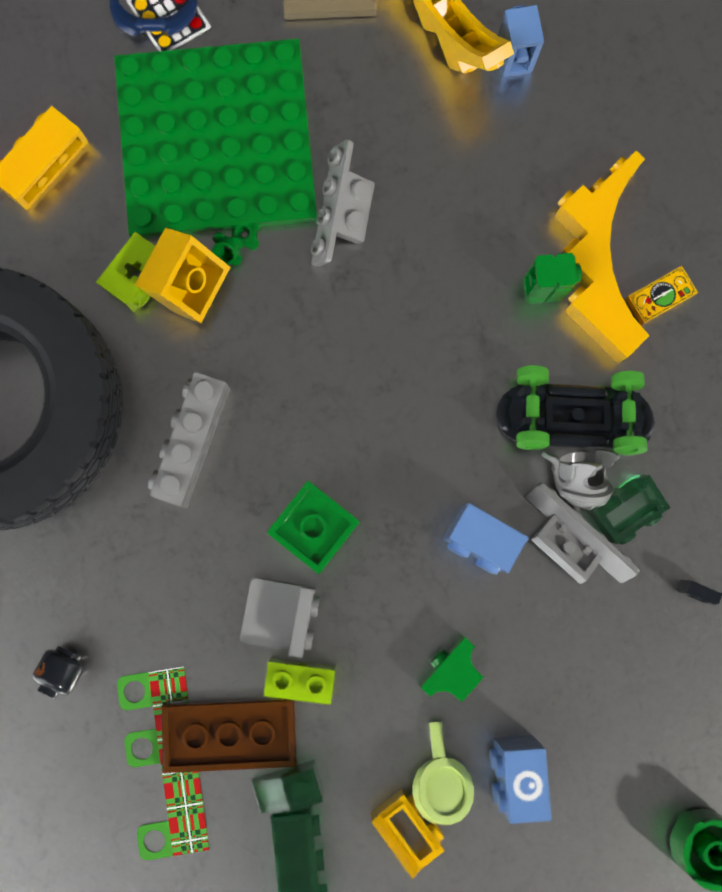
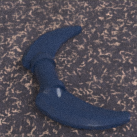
(139, 25)

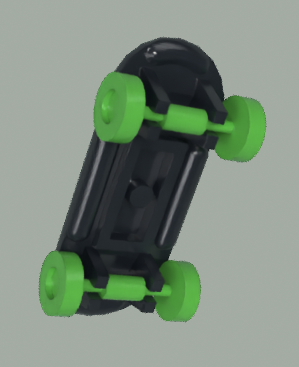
(576, 415)

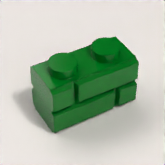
(551, 278)

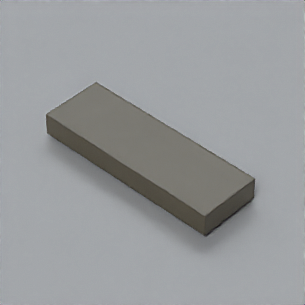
(328, 8)

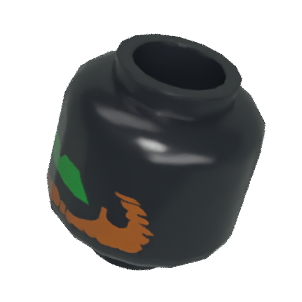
(58, 672)

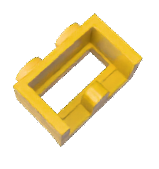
(432, 834)

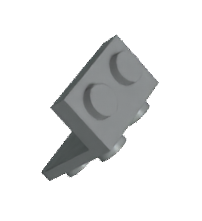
(279, 616)

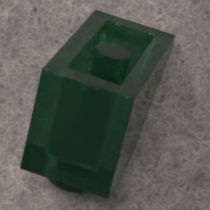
(289, 789)

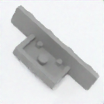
(343, 207)
(574, 541)

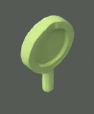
(442, 785)

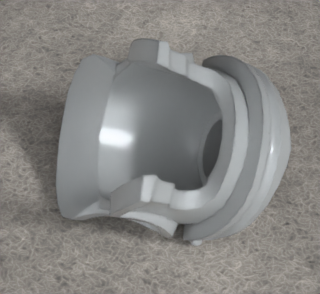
(581, 475)

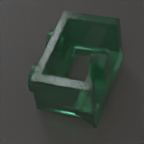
(647, 515)

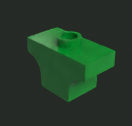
(452, 671)

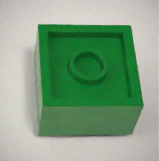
(313, 527)

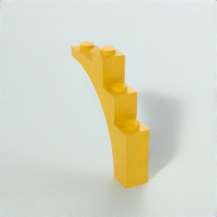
(462, 36)
(598, 301)

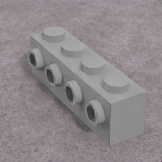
(190, 440)

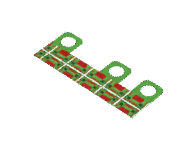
(186, 823)

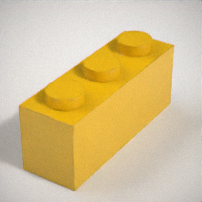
(40, 157)

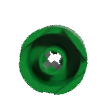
(698, 847)

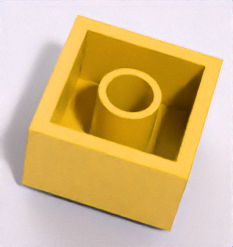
(182, 275)

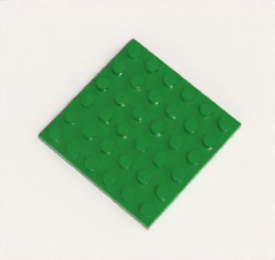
(215, 138)

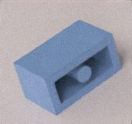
(524, 31)

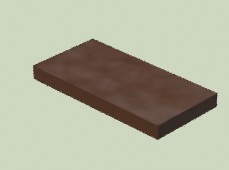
(228, 735)

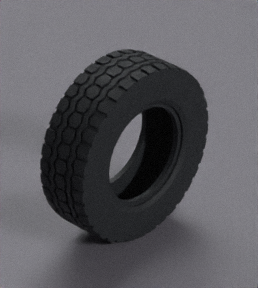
(78, 404)

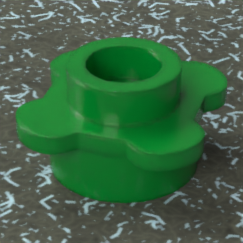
(251, 239)
(234, 244)

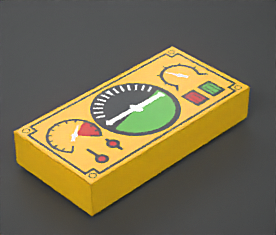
(661, 295)

